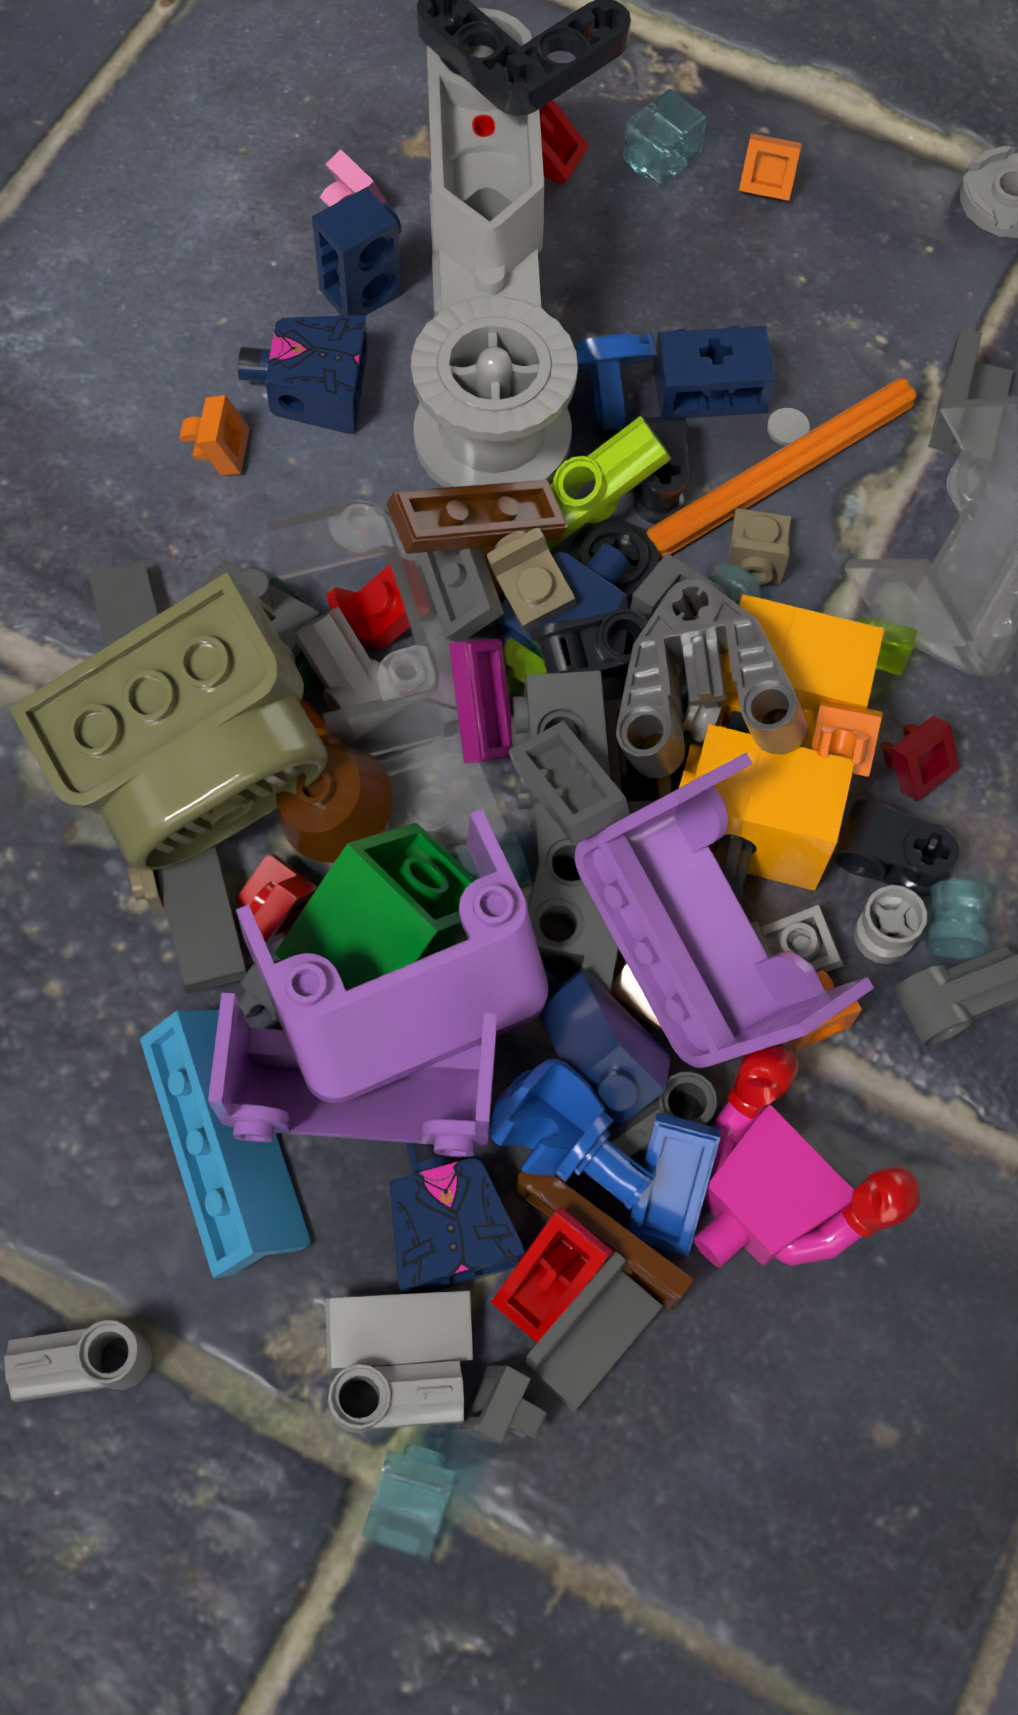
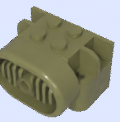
(178, 727)

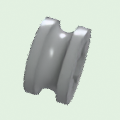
(697, 717)

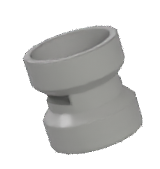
(898, 913)

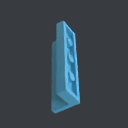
(233, 1185)

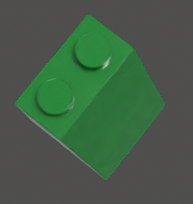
(382, 906)

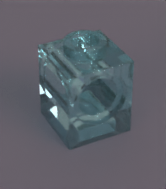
(664, 138)
(410, 1502)

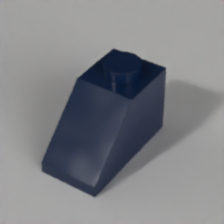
(605, 1046)

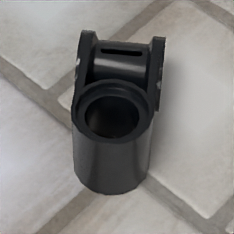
(663, 491)
(586, 643)
(890, 846)

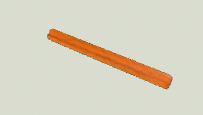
(781, 467)

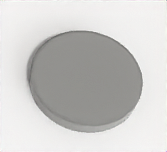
(787, 425)

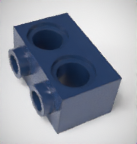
(358, 253)

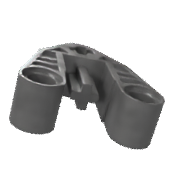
(674, 636)

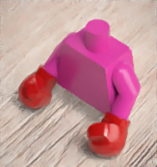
(777, 1190)

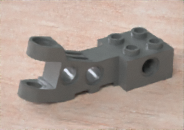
(580, 704)

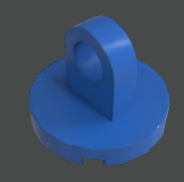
(603, 359)

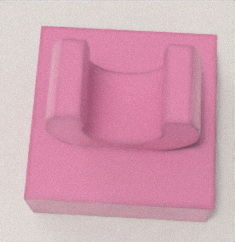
(349, 180)

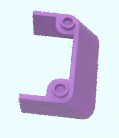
(690, 935)
(420, 1011)
(263, 1093)

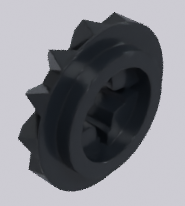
(632, 543)

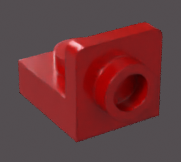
(374, 611)
(276, 897)

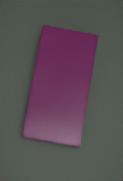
(481, 699)

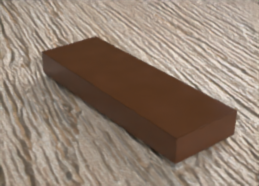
(474, 515)
(643, 1264)

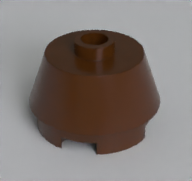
(340, 807)

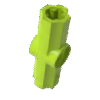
(615, 469)

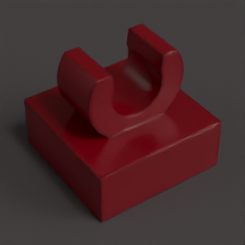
(922, 757)

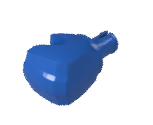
(567, 1130)

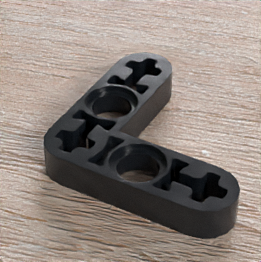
(528, 62)

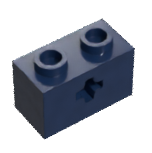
(714, 372)

